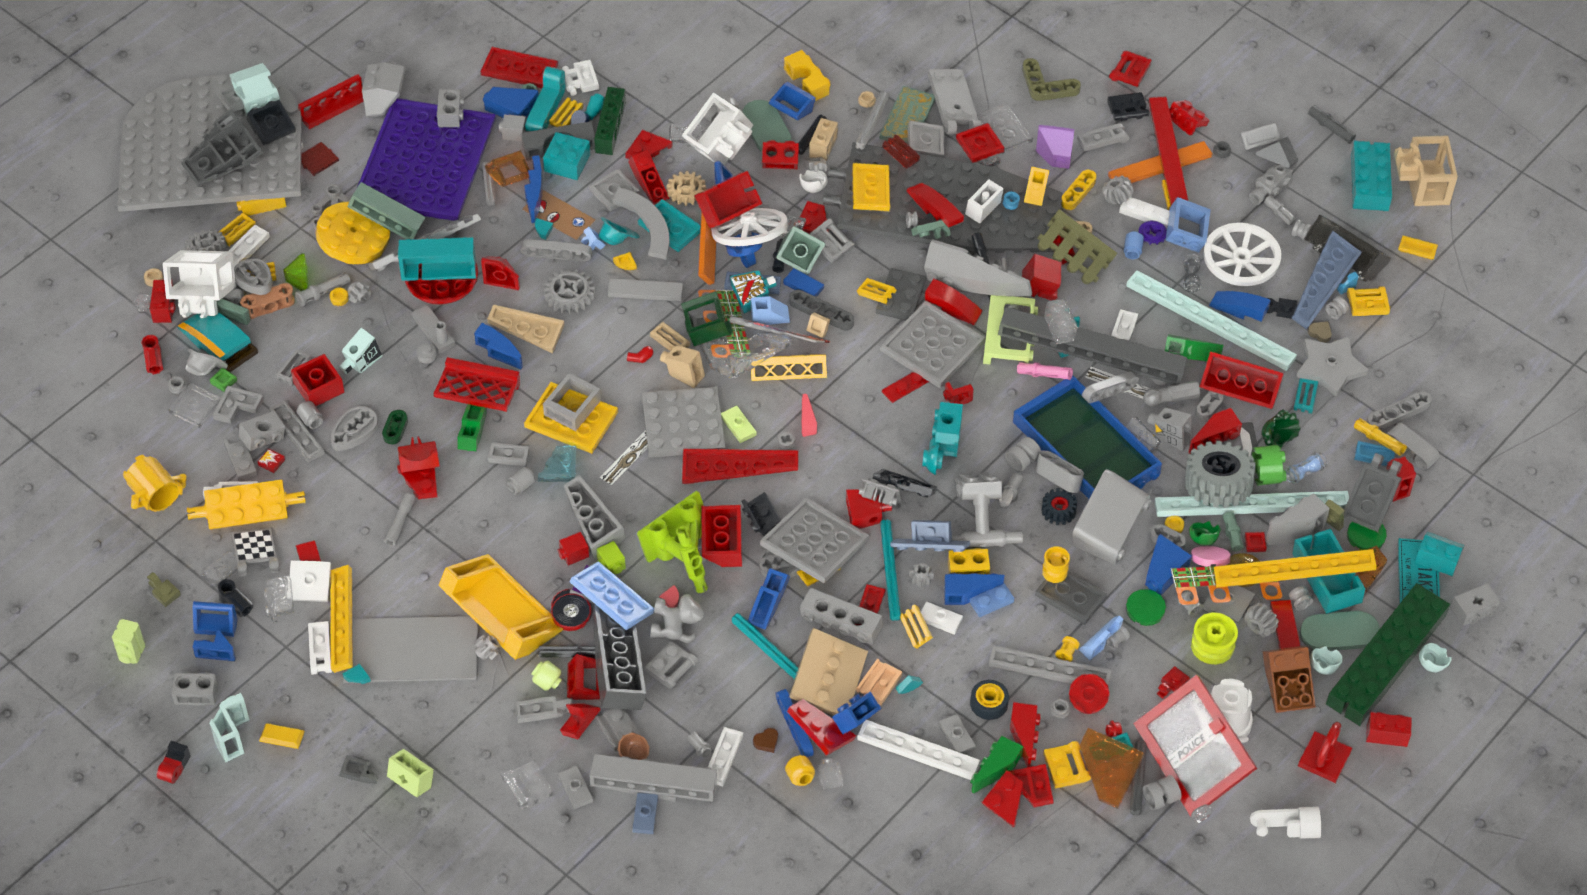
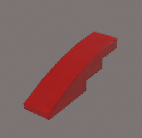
(936, 204)

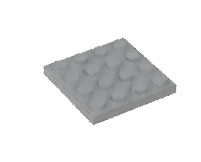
(932, 344)
(682, 420)
(814, 540)

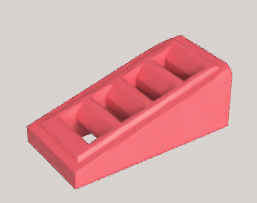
(809, 422)

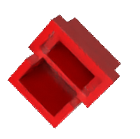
(1043, 276)

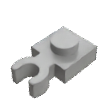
(816, 164)

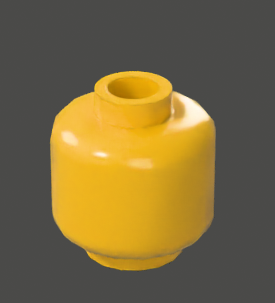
(800, 770)

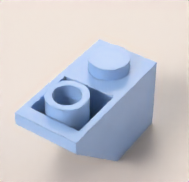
(769, 311)

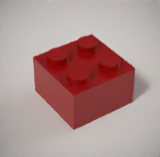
(317, 380)

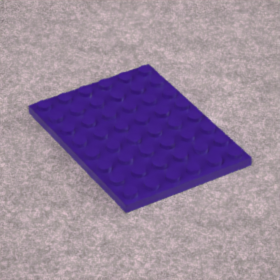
(425, 163)

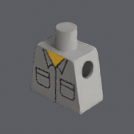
(1172, 427)

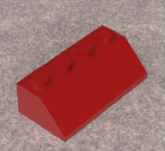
(1241, 380)

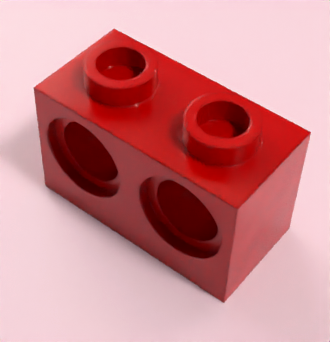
(780, 161)

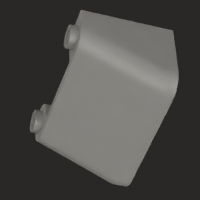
(1109, 517)

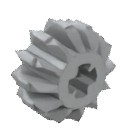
(1118, 190)
(1261, 620)

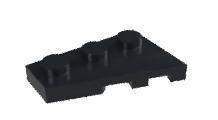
(904, 483)

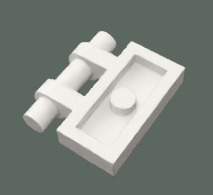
(586, 77)

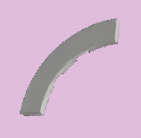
(650, 216)

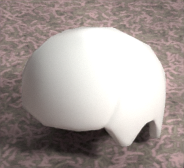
(813, 181)

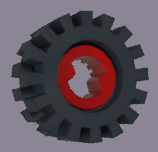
(1057, 515)

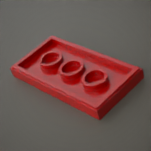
(516, 67)

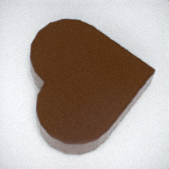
(766, 741)

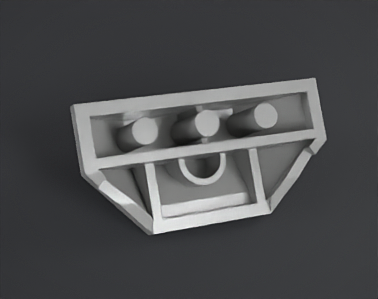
(381, 87)

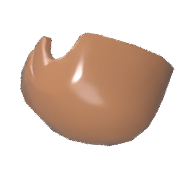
(633, 746)

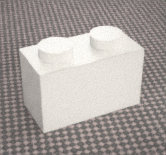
(984, 201)

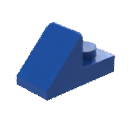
(216, 650)

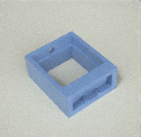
(1191, 212)

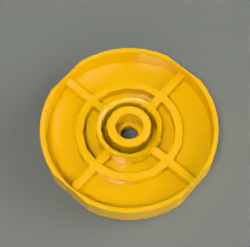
(350, 235)

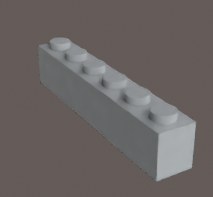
(653, 777)

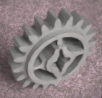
(568, 295)

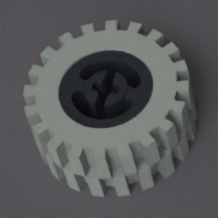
(1220, 474)

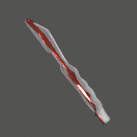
(753, 324)

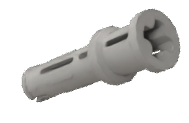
(314, 292)

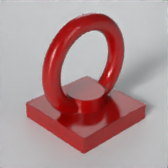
(1325, 754)

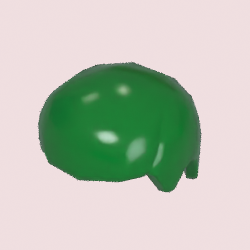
(1204, 533)

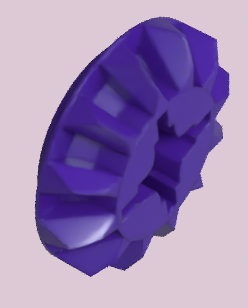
(1155, 227)

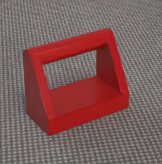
(575, 679)

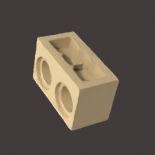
(823, 139)

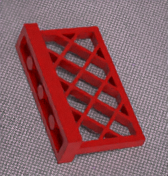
(480, 374)

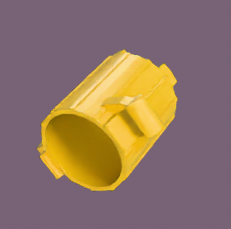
(153, 484)

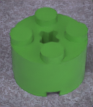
(1269, 465)

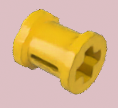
(1067, 649)

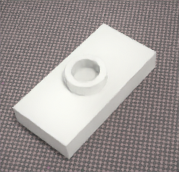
(941, 618)

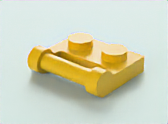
(1371, 303)
(1060, 768)

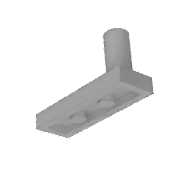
(433, 329)

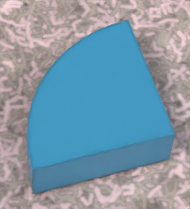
(1350, 283)

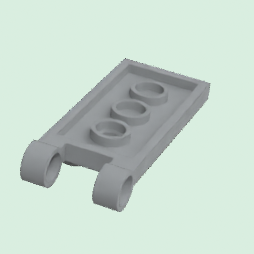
(952, 93)

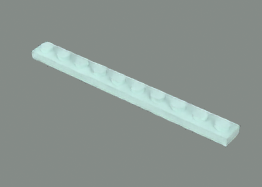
(1211, 320)
(1254, 504)

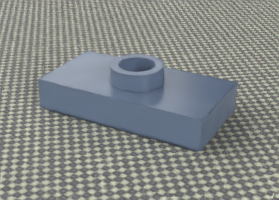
(645, 813)

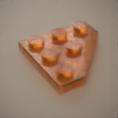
(1109, 765)

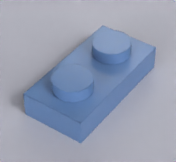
(992, 600)

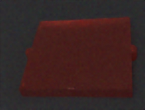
(318, 158)

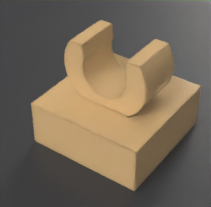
(818, 325)

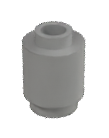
(310, 415)
(520, 481)

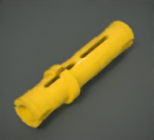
(1373, 432)

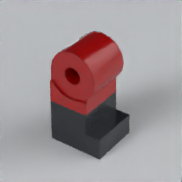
(174, 762)

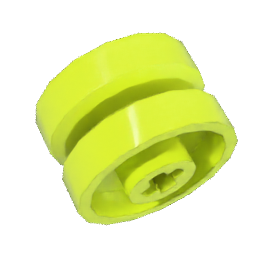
(1214, 638)

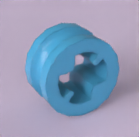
(1015, 200)

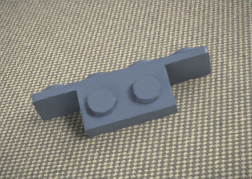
(930, 535)

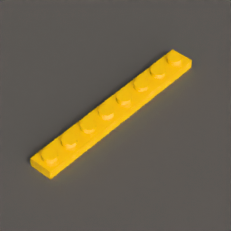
(1295, 568)

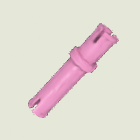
(1037, 370)

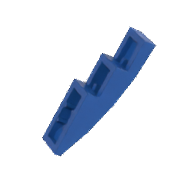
(533, 191)

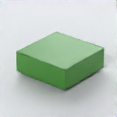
(223, 379)

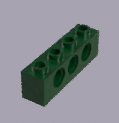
(610, 121)

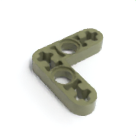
(1042, 86)

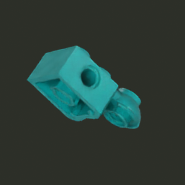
(944, 436)

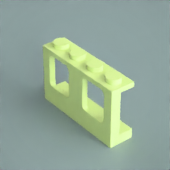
(993, 340)

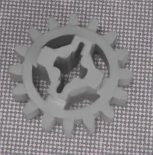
(206, 241)

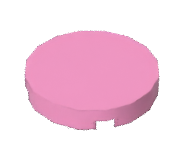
(1210, 555)

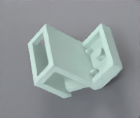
(254, 87)
(231, 714)

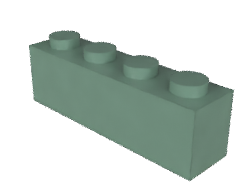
(386, 211)

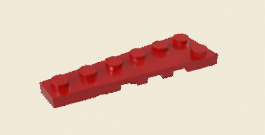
(721, 464)

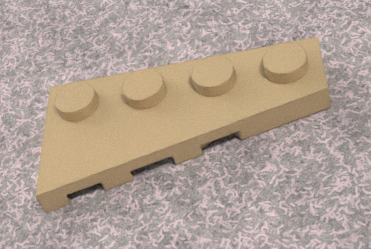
(533, 328)

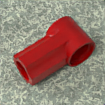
(152, 354)

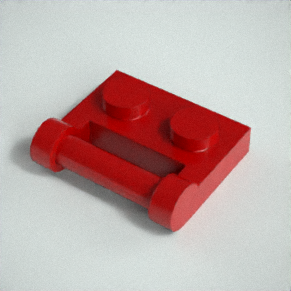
(1135, 71)

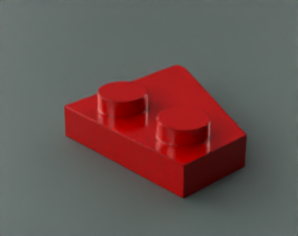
(649, 142)
(1036, 785)

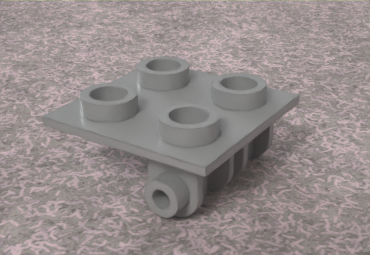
(889, 493)

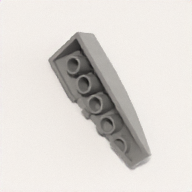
(971, 274)

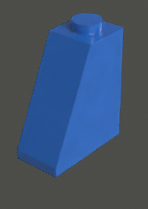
(510, 101)
(1164, 558)

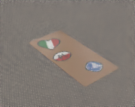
(563, 216)

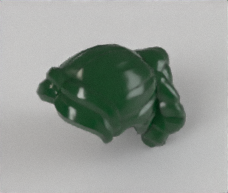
(1281, 428)

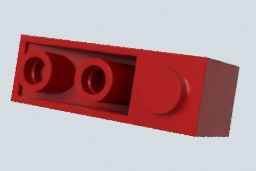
(648, 177)
(1220, 427)
(1022, 728)

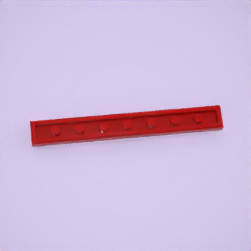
(1167, 149)

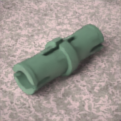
(1233, 531)

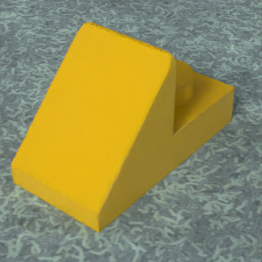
(1036, 186)

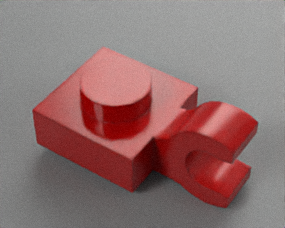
(1172, 681)

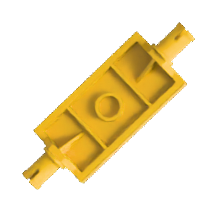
(245, 504)

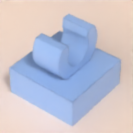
(593, 239)

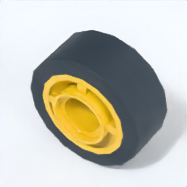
(989, 690)

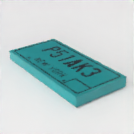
(1411, 573)

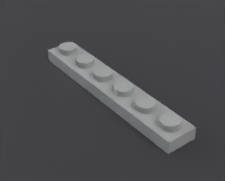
(1042, 666)

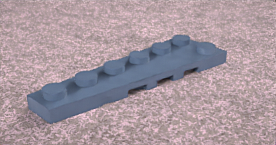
(1327, 274)

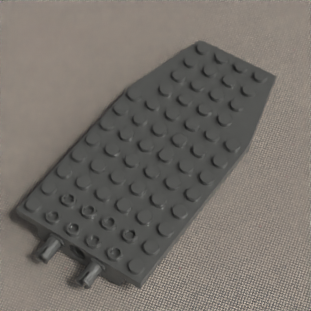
(957, 182)

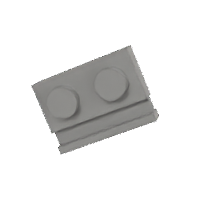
(615, 724)

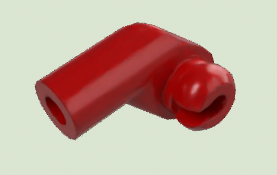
(642, 356)

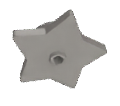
(1330, 364)

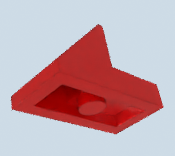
(581, 717)

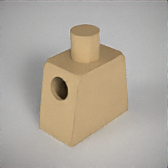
(684, 365)

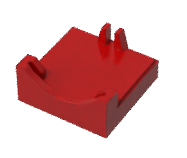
(418, 456)

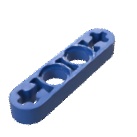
(799, 735)

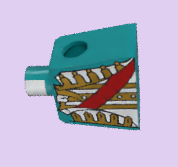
(750, 286)

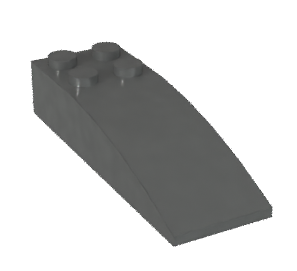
(617, 663)

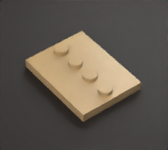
(828, 672)

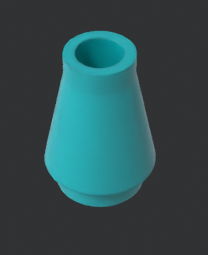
(595, 105)

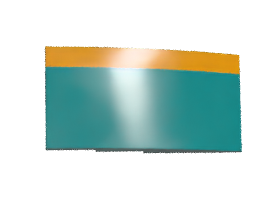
(214, 335)

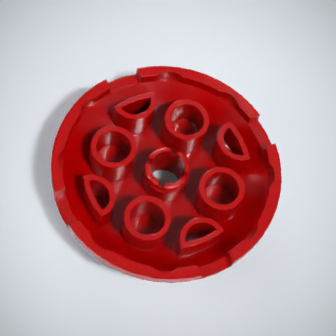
(441, 291)

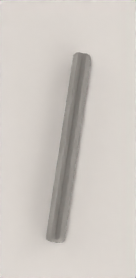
(872, 120)

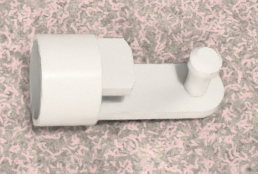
(1300, 822)

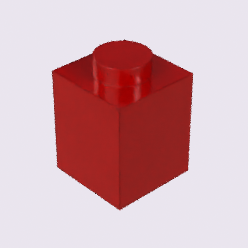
(573, 548)

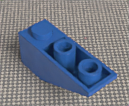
(962, 587)

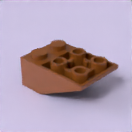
(1289, 678)

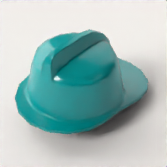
(615, 233)

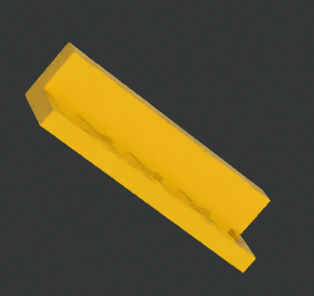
(792, 359)

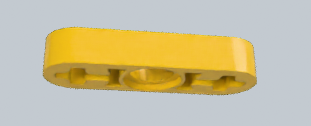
(1078, 196)

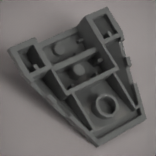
(222, 150)

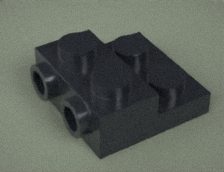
(270, 122)

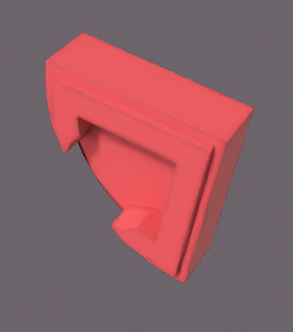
(671, 597)

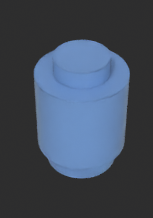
(1133, 245)

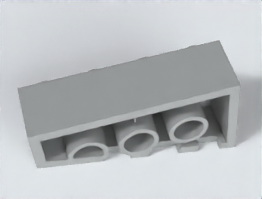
(593, 516)

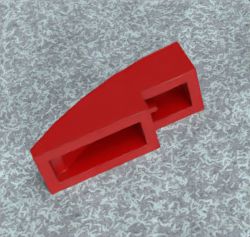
(952, 302)

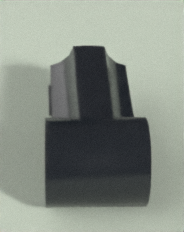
(242, 603)

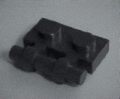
(1128, 106)

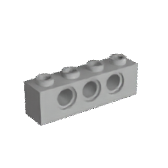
(817, 600)

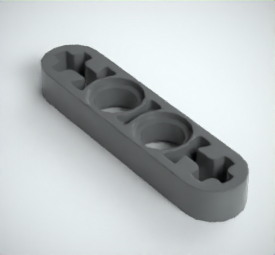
(822, 309)

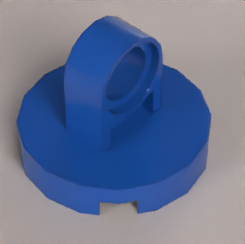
(745, 253)

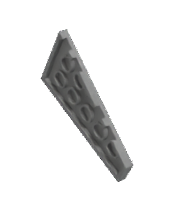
(445, 231)

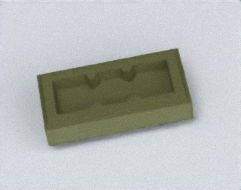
(1335, 516)

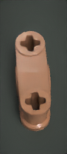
(269, 302)

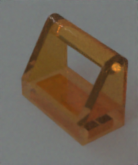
(517, 160)

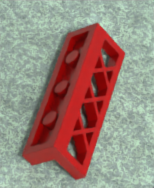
(333, 104)

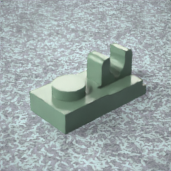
(936, 227)

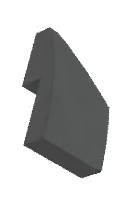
(358, 770)

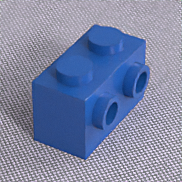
(856, 712)

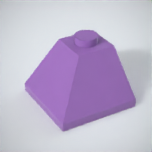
(1055, 145)

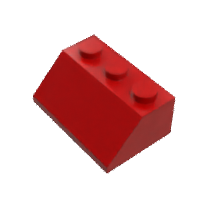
(722, 535)

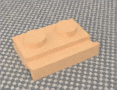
(880, 681)

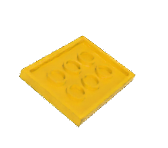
(590, 431)

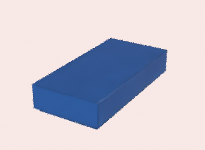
(800, 281)

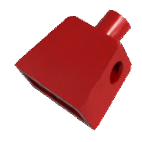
(864, 511)

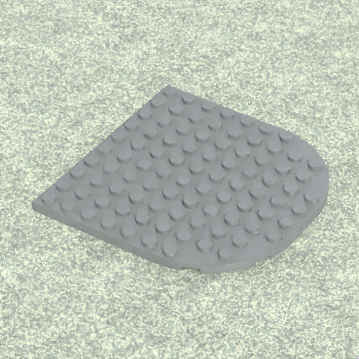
(172, 122)

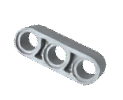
(1418, 450)
(1059, 471)

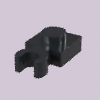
(1284, 307)

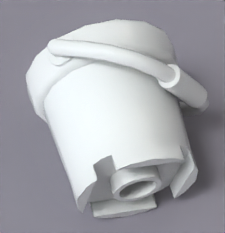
(1235, 705)

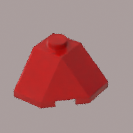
(499, 273)

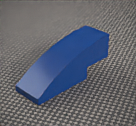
(1241, 304)
(498, 346)
(768, 598)

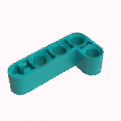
(548, 99)

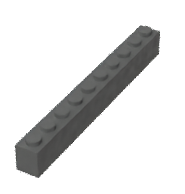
(1095, 347)

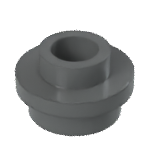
(1222, 149)

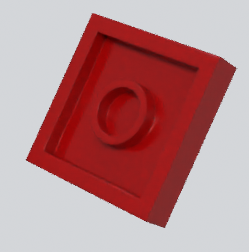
(980, 143)

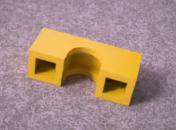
(801, 66)

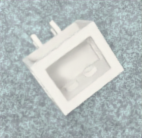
(724, 134)
(203, 280)

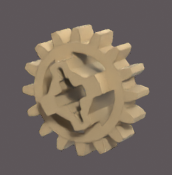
(686, 187)

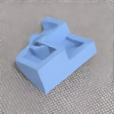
(1098, 641)

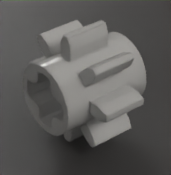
(359, 292)
(921, 574)
(487, 647)

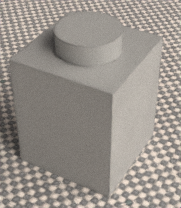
(512, 127)

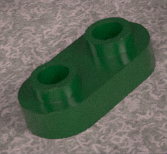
(393, 428)

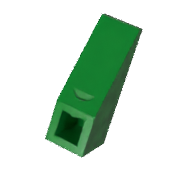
(1191, 348)
(1003, 757)

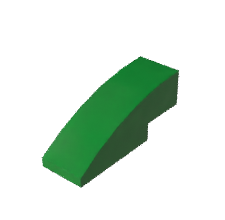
(471, 428)

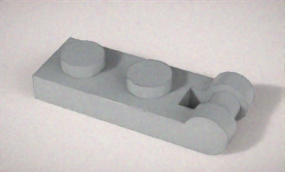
(1103, 137)

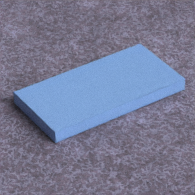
(612, 595)

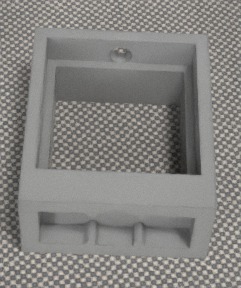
(565, 416)

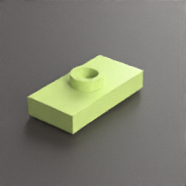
(738, 424)

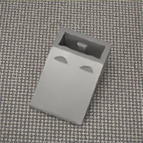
(1298, 521)

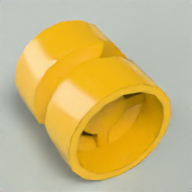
(1056, 564)

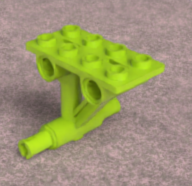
(677, 536)

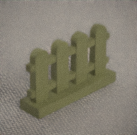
(1083, 240)

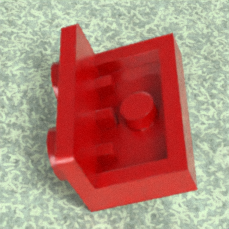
(1187, 117)

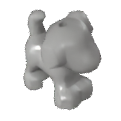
(687, 612)

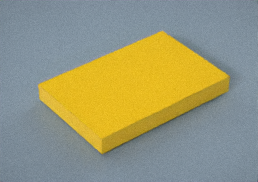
(871, 187)

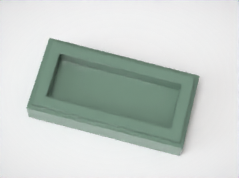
(233, 311)

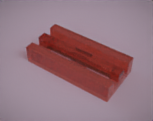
(903, 150)

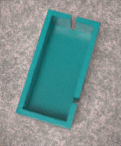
(1371, 176)
(439, 258)
(1331, 590)

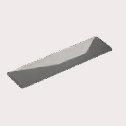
(1248, 437)

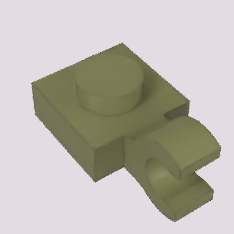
(163, 592)

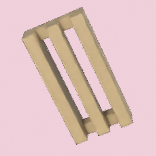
(665, 339)

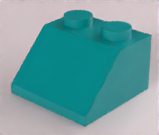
(1439, 553)

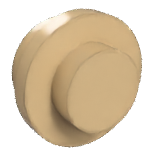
(867, 99)

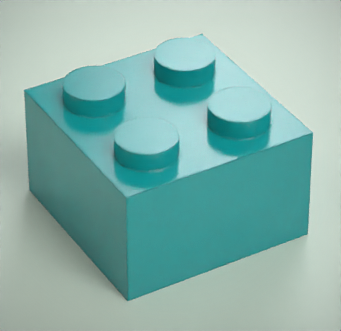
(566, 156)

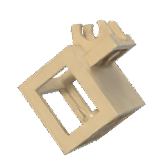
(1427, 177)

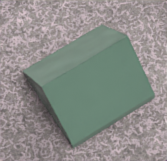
(800, 250)

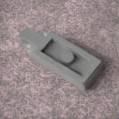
(541, 709)

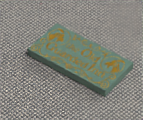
(909, 106)

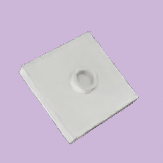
(310, 580)

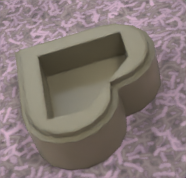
(1320, 331)

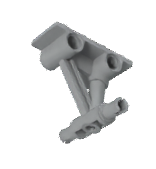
(981, 490)

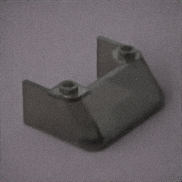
(1368, 263)

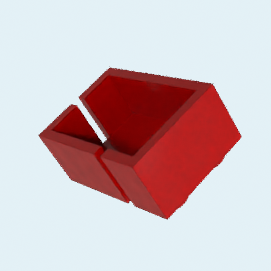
(728, 199)

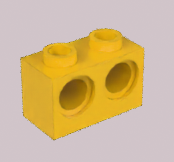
(968, 561)

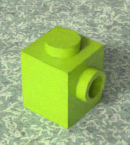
(611, 557)

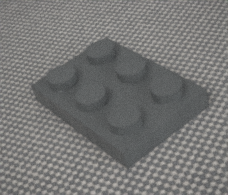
(907, 294)
(1072, 597)

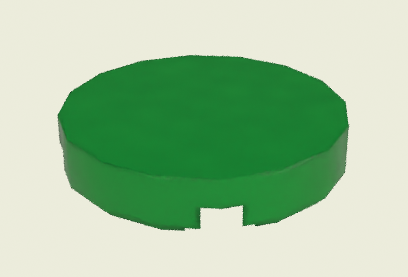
(1365, 538)
(1145, 607)

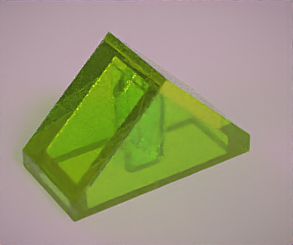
(296, 273)

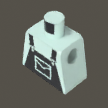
(360, 352)

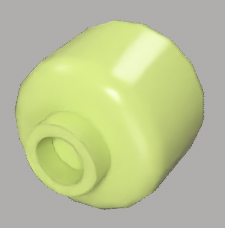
(546, 675)

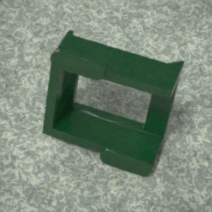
(708, 331)

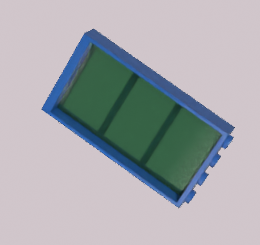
(1085, 436)

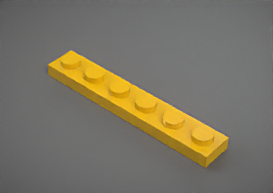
(341, 618)

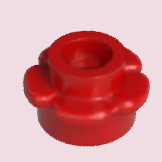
(1113, 729)

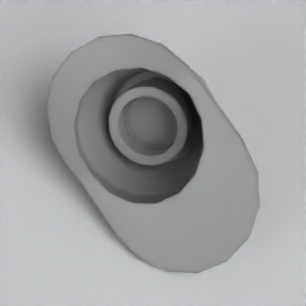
(202, 364)

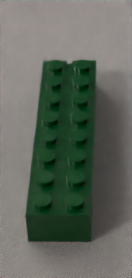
(1388, 654)

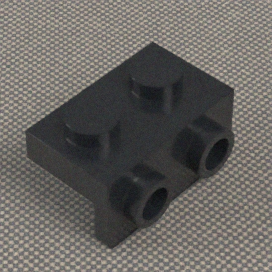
(762, 514)

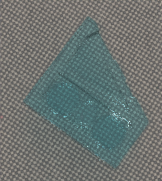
(560, 465)

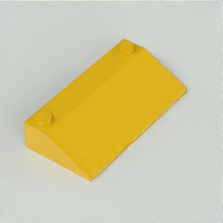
(499, 605)

